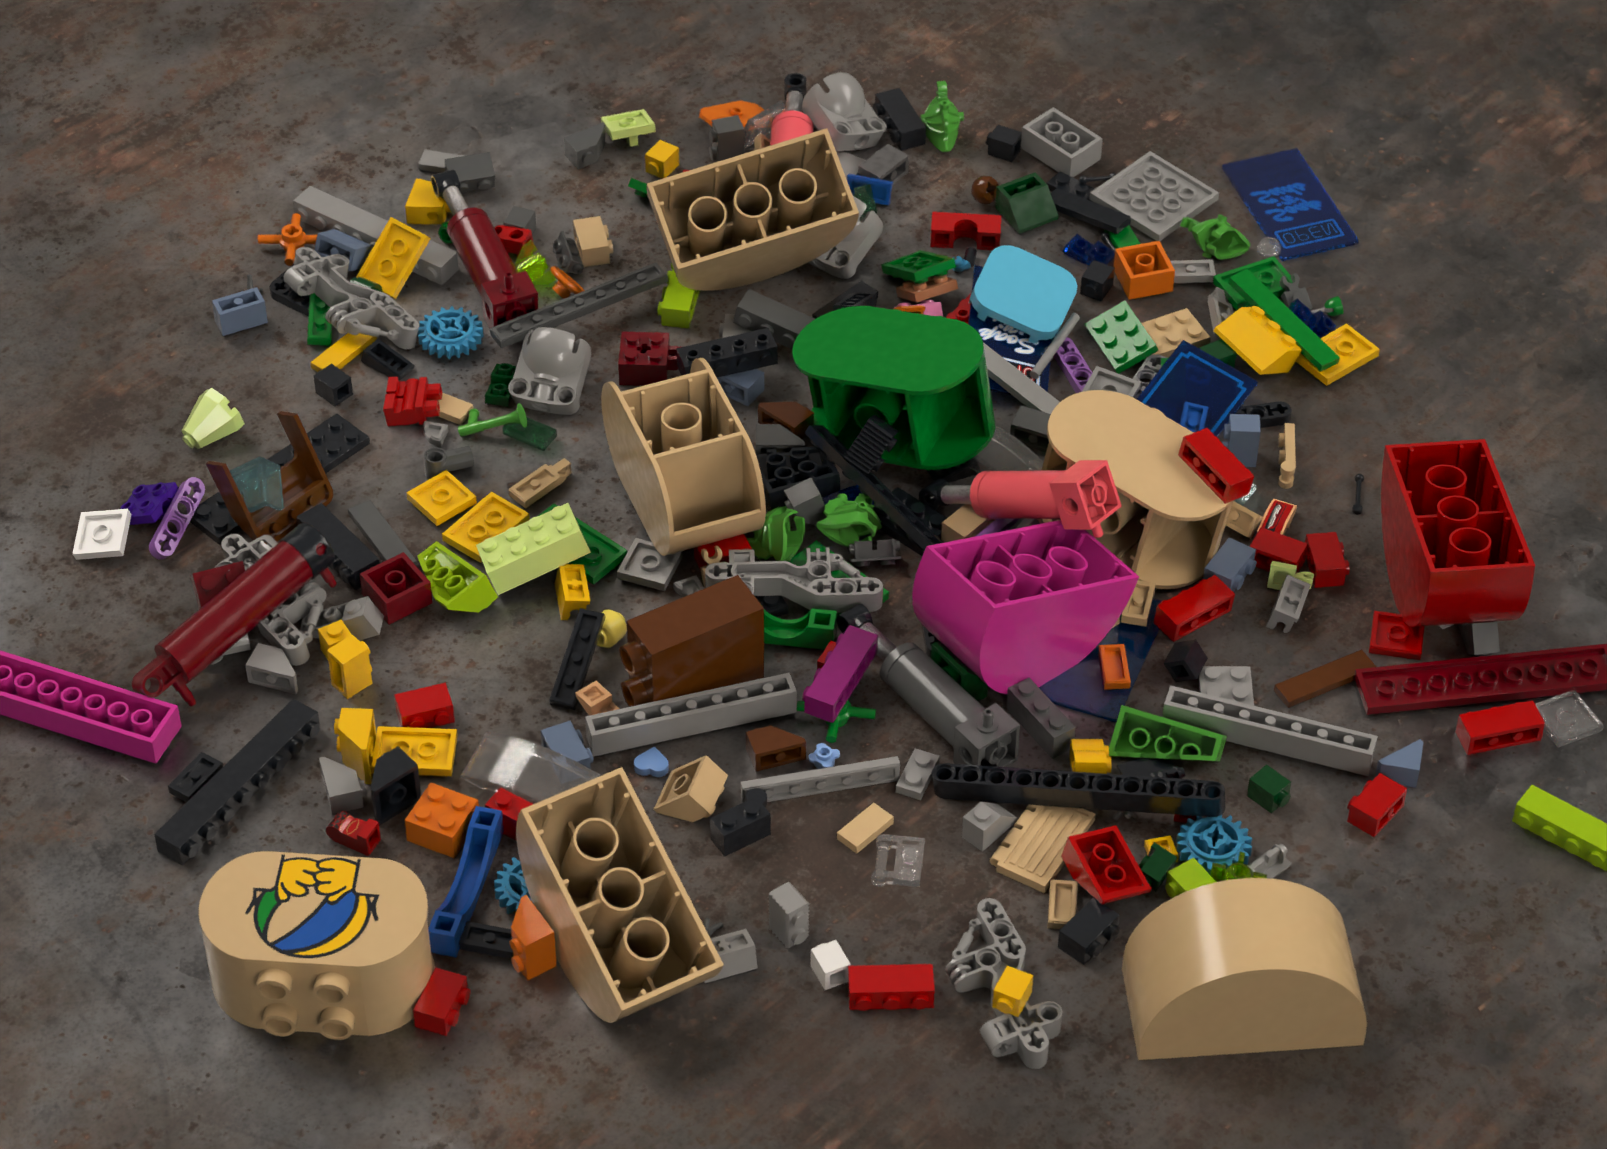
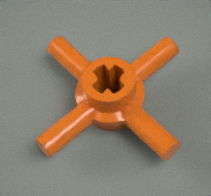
(290, 238)

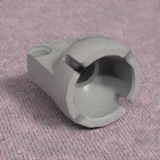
(844, 113)
(853, 247)
(550, 371)

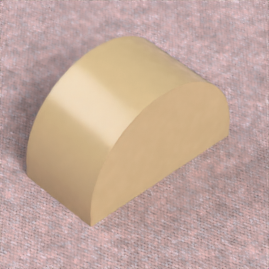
(754, 213)
(612, 898)
(1242, 973)

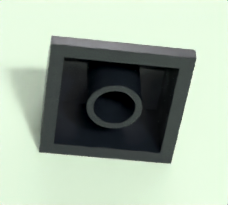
(394, 785)

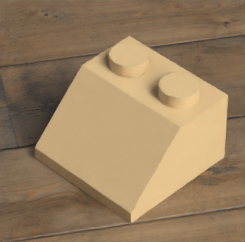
(692, 790)

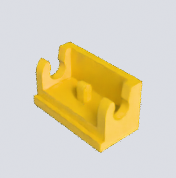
(571, 589)

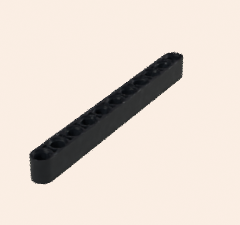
(1079, 790)

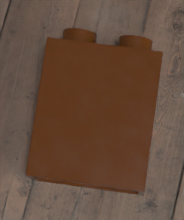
(694, 644)

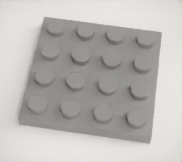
(1155, 195)

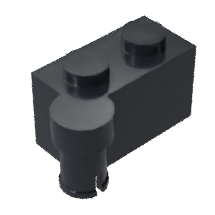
(741, 823)

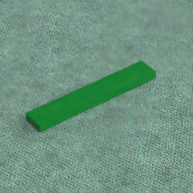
(1259, 295)

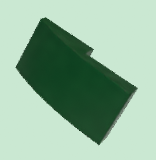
(498, 390)

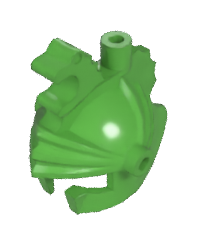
(942, 120)
(1217, 237)
(849, 519)
(776, 538)

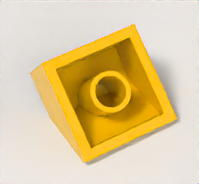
(356, 740)

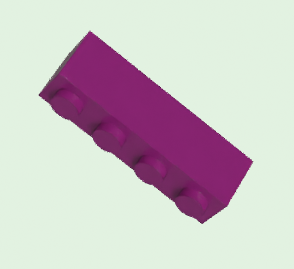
(840, 673)

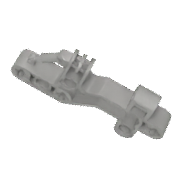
(351, 306)
(806, 584)
(279, 626)
(985, 968)

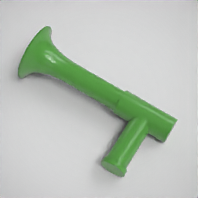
(474, 426)

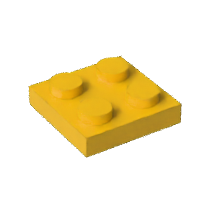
(441, 497)

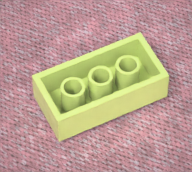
(532, 548)

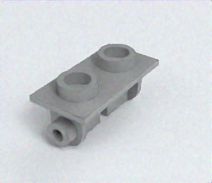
(1271, 862)

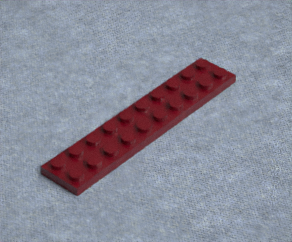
(1482, 679)

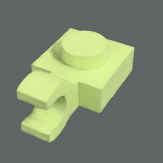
(1280, 570)

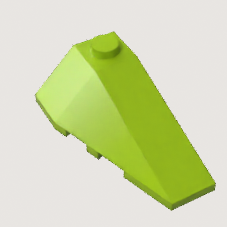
(455, 581)

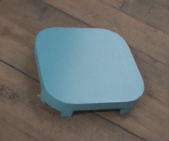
(1024, 292)

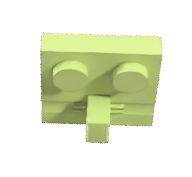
(628, 125)

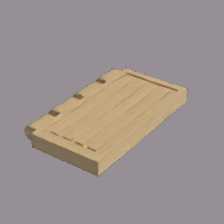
(1036, 843)

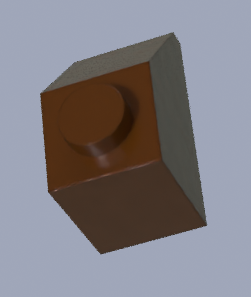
(788, 414)
(774, 747)

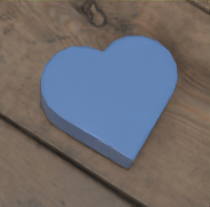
(652, 763)

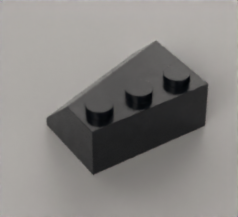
(787, 469)

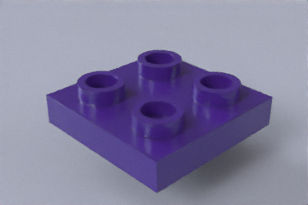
(150, 502)

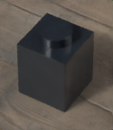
(1004, 143)
(1097, 280)
(333, 385)
(1185, 660)

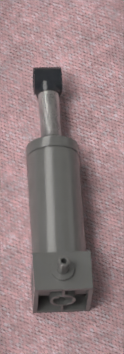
(976, 733)

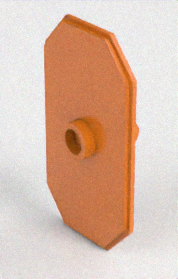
(743, 109)

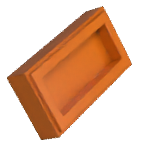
(1114, 666)

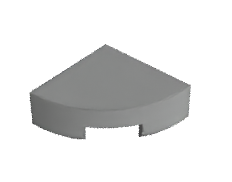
(435, 432)
(688, 586)

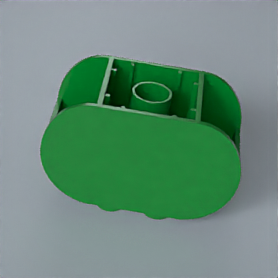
(908, 370)

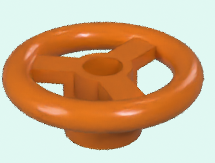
(565, 283)

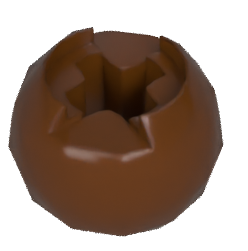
(984, 189)

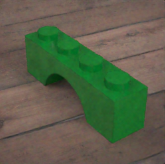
(810, 631)

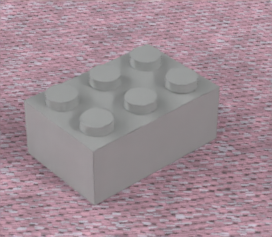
(1061, 142)

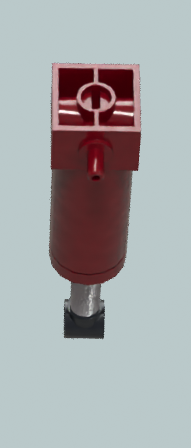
(501, 287)

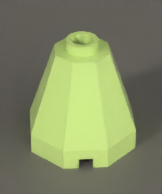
(210, 420)

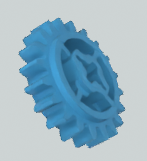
(450, 336)
(1198, 837)
(509, 879)

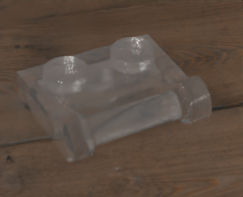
(907, 860)

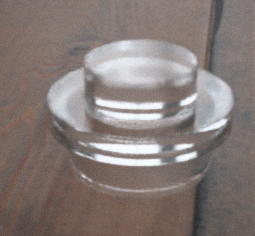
(1269, 247)

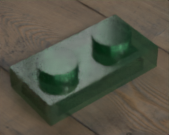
(534, 434)

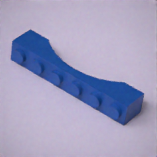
(477, 856)

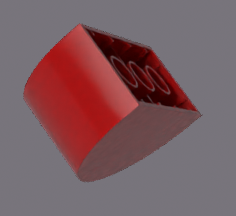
(1452, 536)

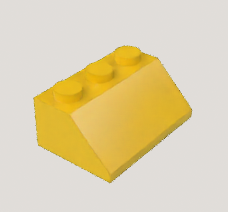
(1259, 341)

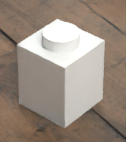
(830, 964)

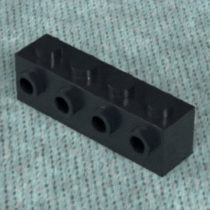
(731, 353)

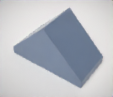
(1403, 764)

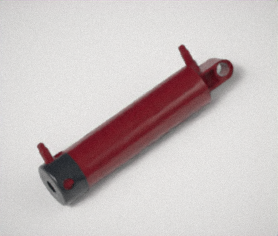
(236, 611)

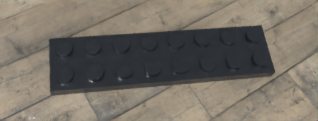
(333, 443)

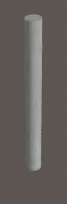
(1054, 346)

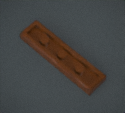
(1322, 679)

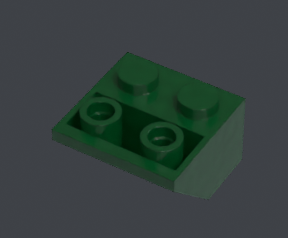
(1026, 203)

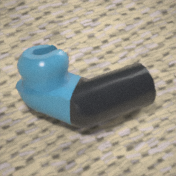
(968, 260)

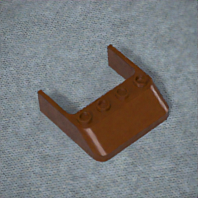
(302, 487)

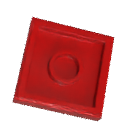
(1394, 637)

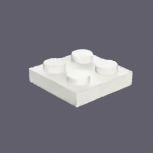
(102, 534)

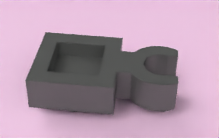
(1294, 292)

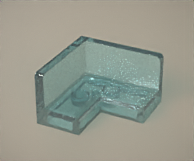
(259, 483)

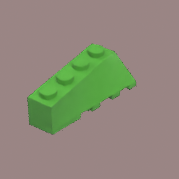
(1154, 736)

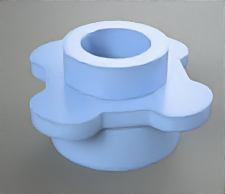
(824, 756)

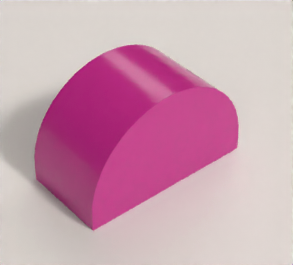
(1021, 600)

